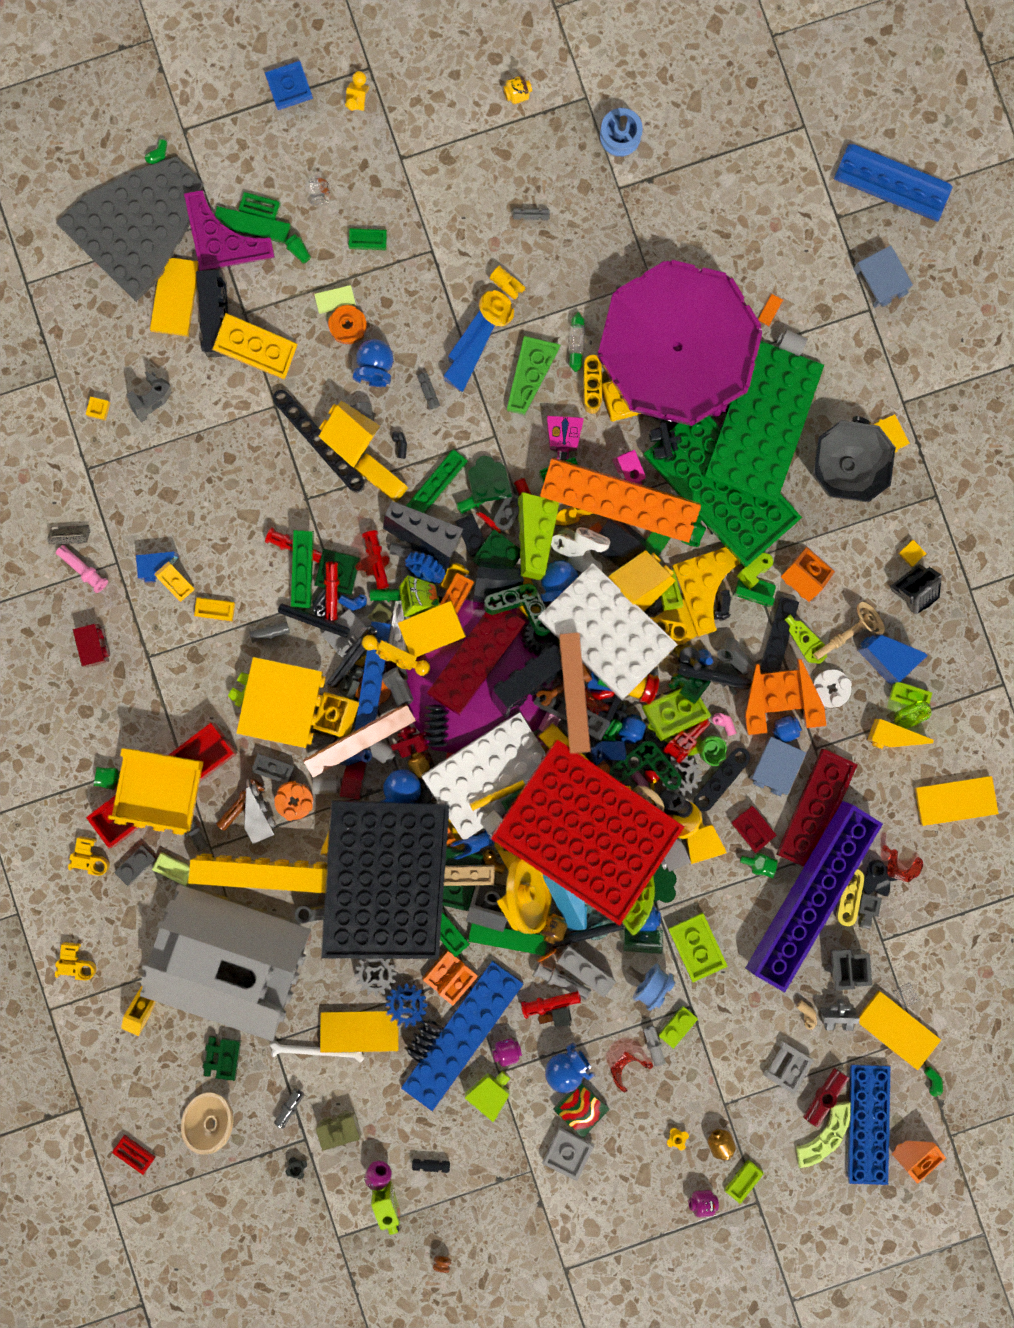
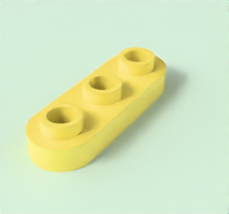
(850, 906)

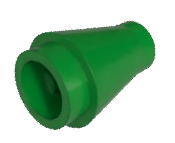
(297, 247)

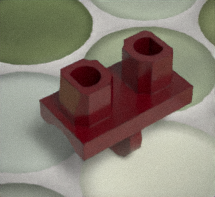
(403, 745)

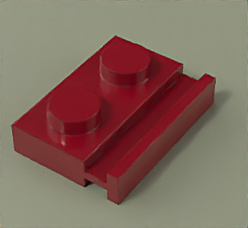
(753, 829)

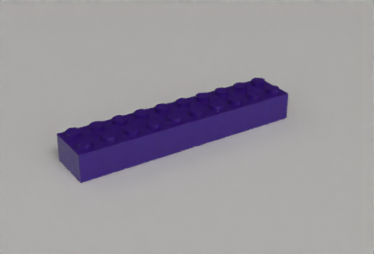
(813, 896)

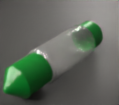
(576, 342)

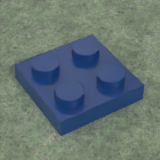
(288, 85)

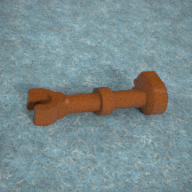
(550, 694)

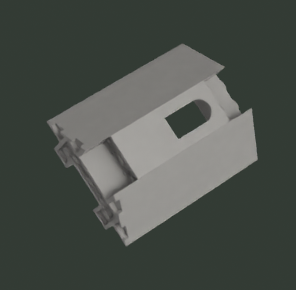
(210, 928)

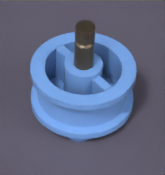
(621, 132)
(652, 986)

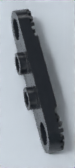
(722, 779)

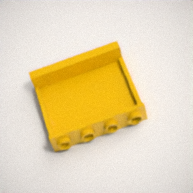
(280, 702)
(156, 791)

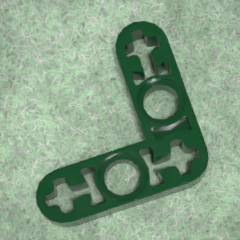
(526, 601)
(651, 760)

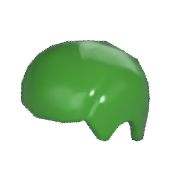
(712, 750)

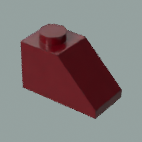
(353, 780)

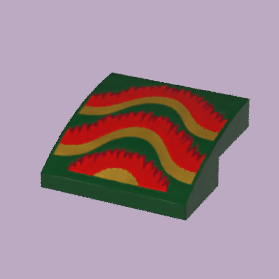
(581, 1109)

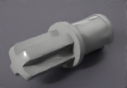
(654, 1046)

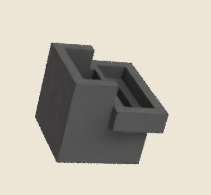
(851, 969)

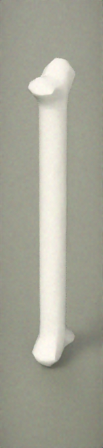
(278, 1048)

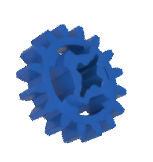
(425, 567)
(410, 1011)

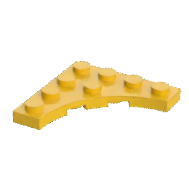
(699, 582)

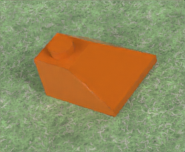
(918, 1158)

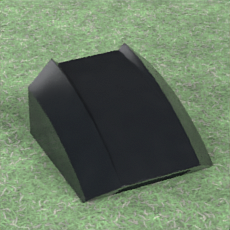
(624, 542)
(494, 579)

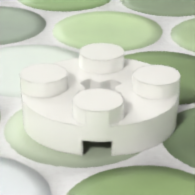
(842, 686)

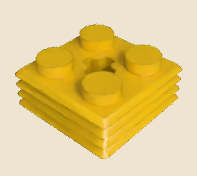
(616, 407)
(336, 714)

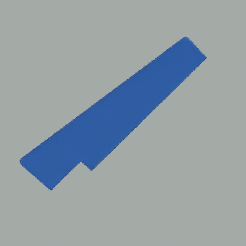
(467, 352)

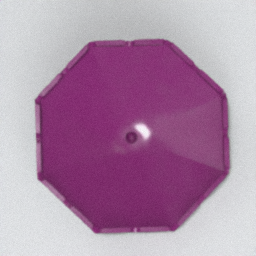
(680, 342)
(480, 713)

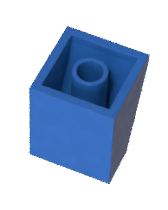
(890, 657)

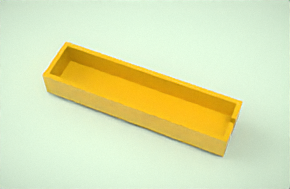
(258, 873)

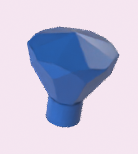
(705, 657)

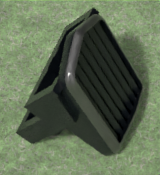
(919, 588)

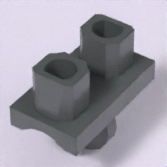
(839, 1014)

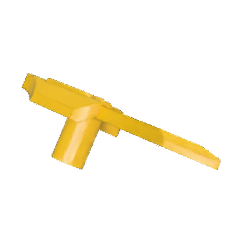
(570, 516)

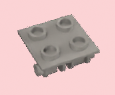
(341, 644)

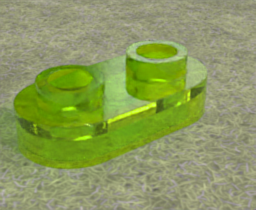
(914, 714)

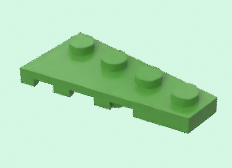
(531, 370)

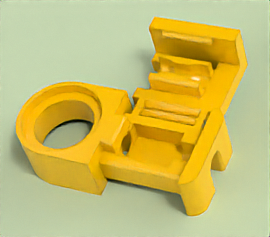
(84, 857)
(69, 962)

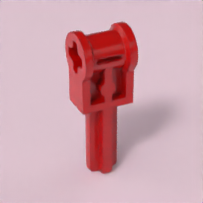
(685, 742)

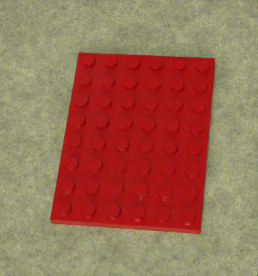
(587, 832)

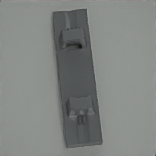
(557, 707)

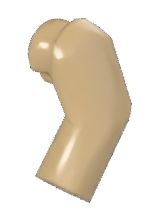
(810, 1015)

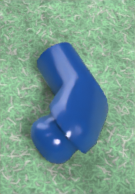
(355, 603)

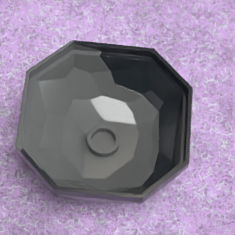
(854, 461)

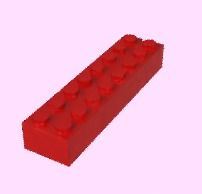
(203, 746)

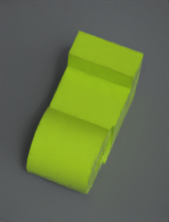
(760, 565)

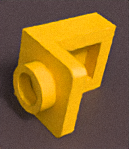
(450, 574)

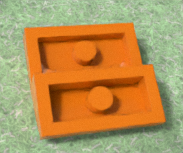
(450, 977)

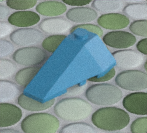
(570, 906)

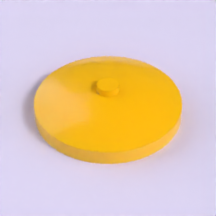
(527, 897)

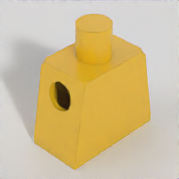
(704, 844)

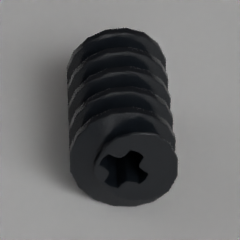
(437, 725)
(424, 1040)

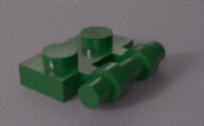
(692, 688)
(227, 1060)

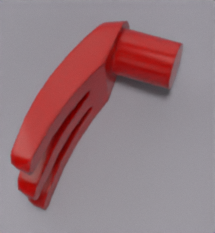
(488, 521)

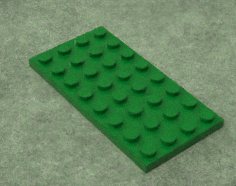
(765, 424)
(737, 519)

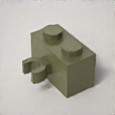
(338, 1130)

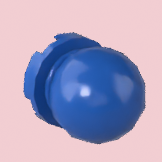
(374, 362)
(557, 579)
(402, 787)
(566, 1070)

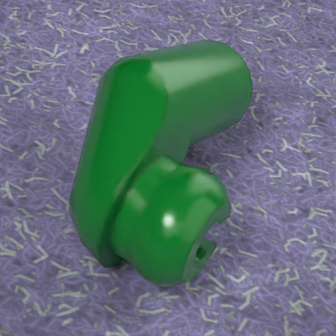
(158, 154)
(937, 1082)

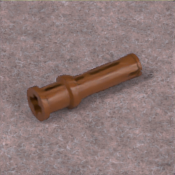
(234, 811)

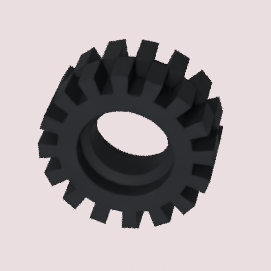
(530, 641)

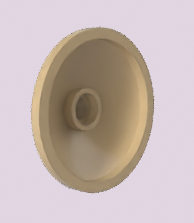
(198, 1123)

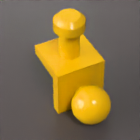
(357, 92)

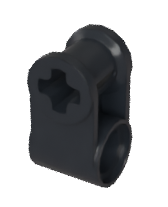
(675, 804)

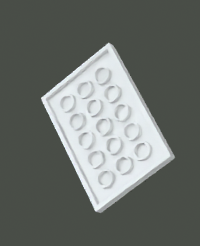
(615, 635)
(482, 768)

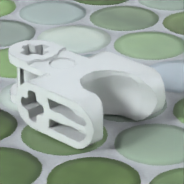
(579, 545)

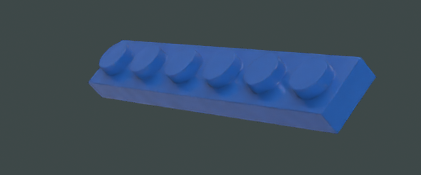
(372, 679)

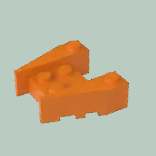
(780, 693)

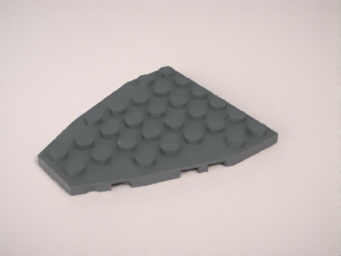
(134, 223)

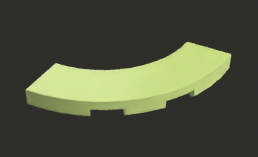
(828, 1139)

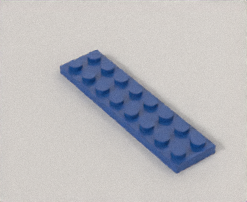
(462, 1035)

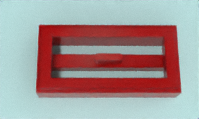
(125, 1139)

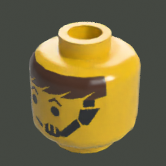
(517, 89)

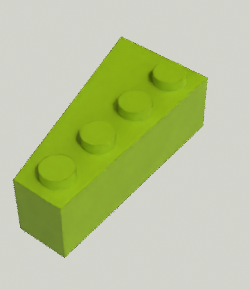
(537, 525)

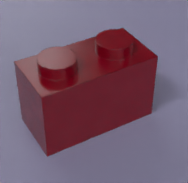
(91, 645)

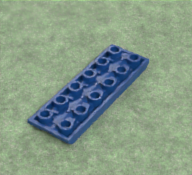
(893, 182)
(869, 1124)

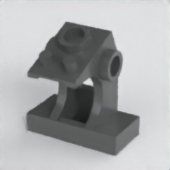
(146, 404)

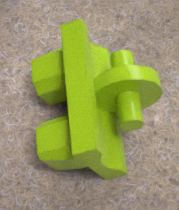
(236, 695)

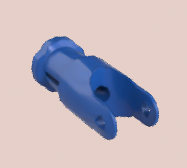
(474, 844)

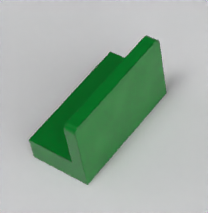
(761, 593)

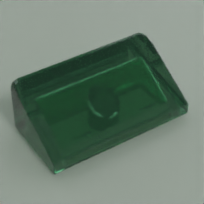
(643, 941)

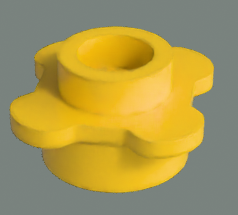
(675, 1133)

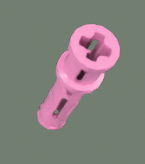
(87, 574)

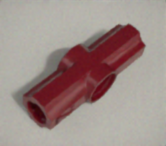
(818, 1109)

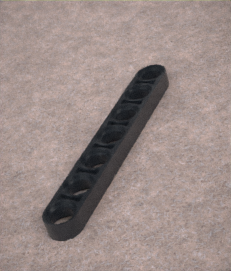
(311, 435)

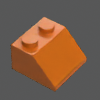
(807, 574)

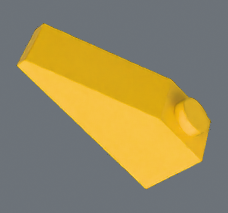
(890, 735)

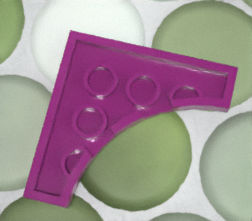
(218, 245)

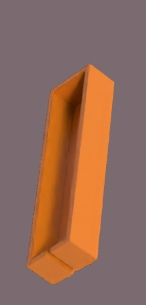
(620, 499)

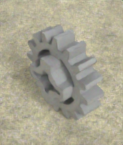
(688, 770)
(381, 980)

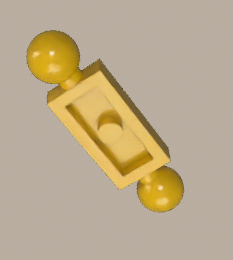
(401, 658)

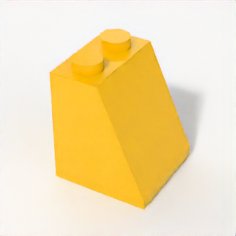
(348, 432)
(643, 580)

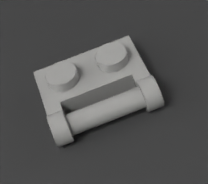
(794, 1070)

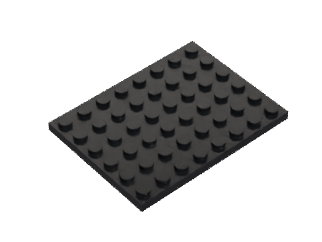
(384, 880)

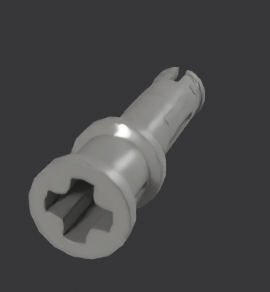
(553, 976)

